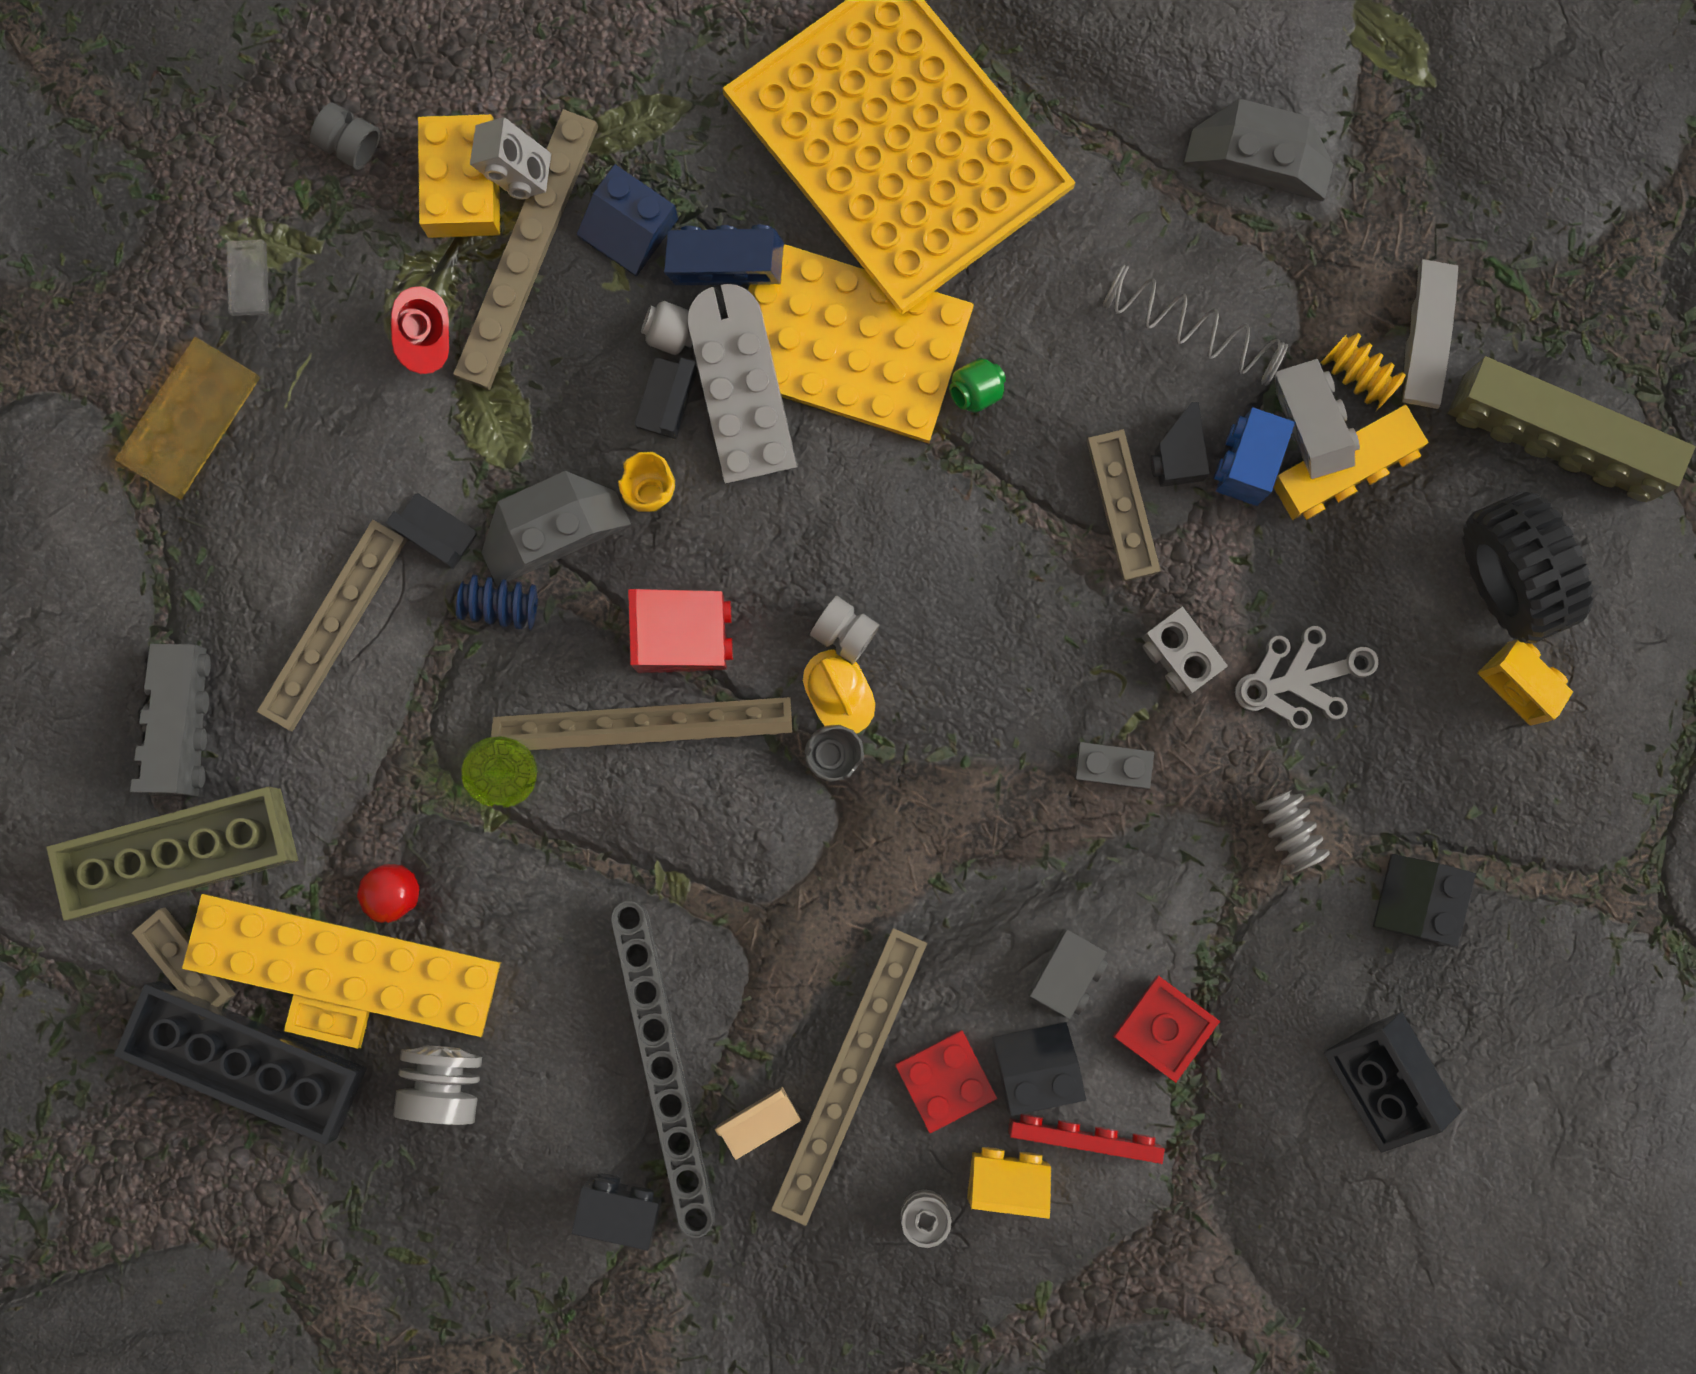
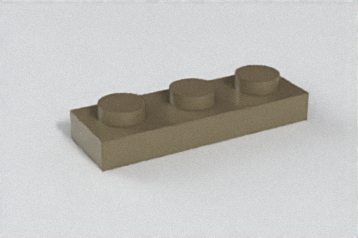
(167, 946)

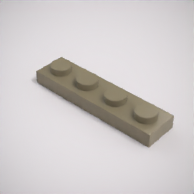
(1123, 505)

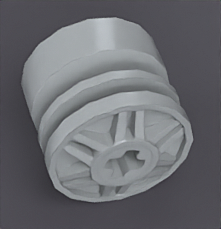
(437, 1086)

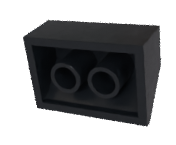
(1392, 1083)

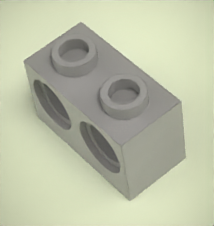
(510, 158)
(1191, 646)

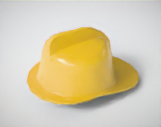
(838, 691)

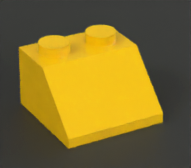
(1527, 682)
(1010, 1183)

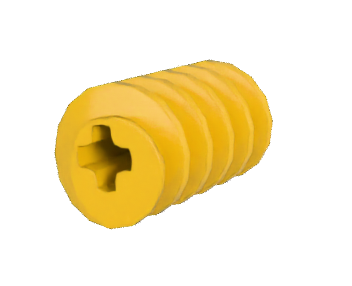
(1364, 369)

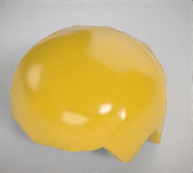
(646, 482)

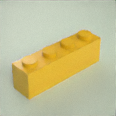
(1381, 445)

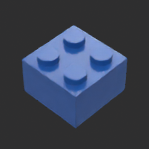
(1254, 456)

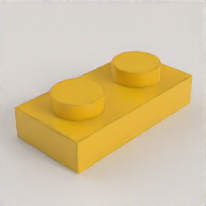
(326, 1021)

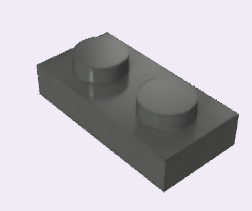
(1114, 765)

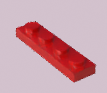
(1102, 1141)

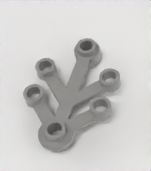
(1299, 680)

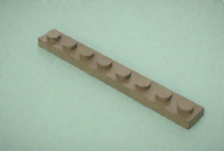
(525, 253)
(647, 724)
(849, 1077)

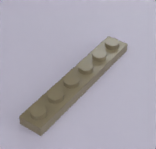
(332, 625)

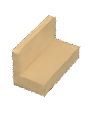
(758, 1123)

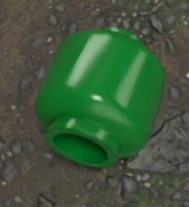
(977, 385)

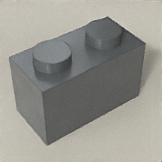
(1068, 974)

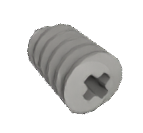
(1293, 831)

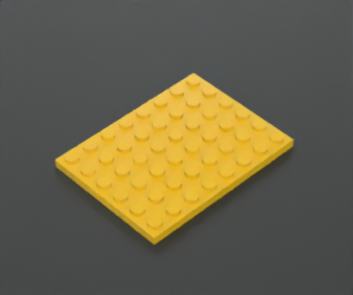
(898, 142)

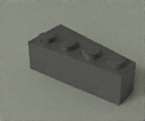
(173, 721)

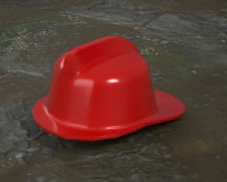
(420, 330)

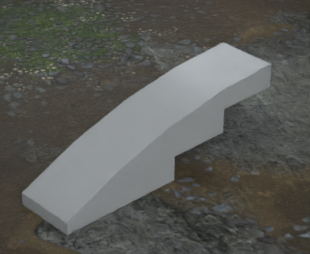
(1430, 334)

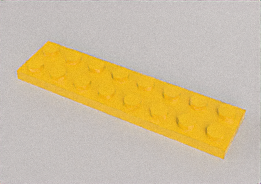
(341, 965)

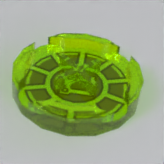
(499, 771)

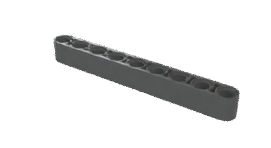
(659, 1086)

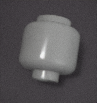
(667, 328)

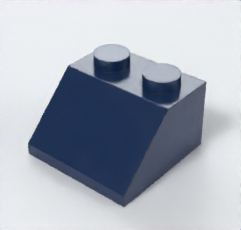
(626, 220)

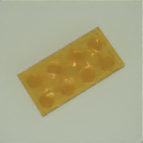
(187, 418)

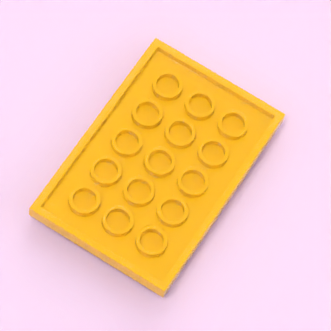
(851, 349)

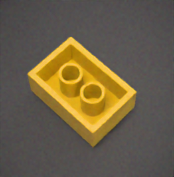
(452, 193)

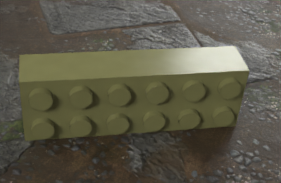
(1570, 430)
(172, 854)

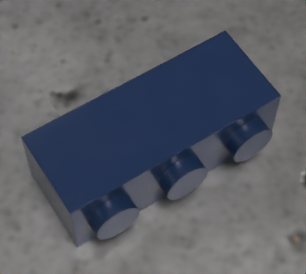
(724, 256)

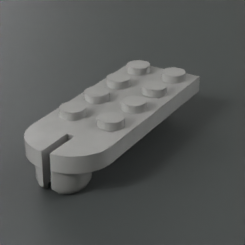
(740, 384)

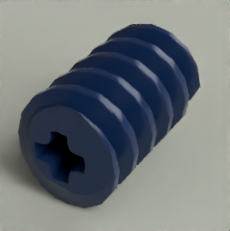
(497, 603)

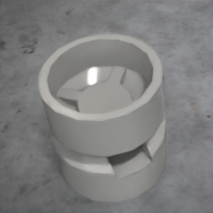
(844, 629)
(925, 1218)

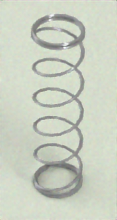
(1273, 365)

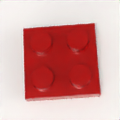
(1166, 1028)
(946, 1081)

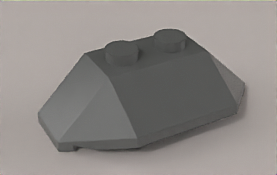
(1262, 148)
(549, 524)

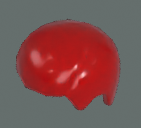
(388, 893)

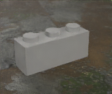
(1319, 419)

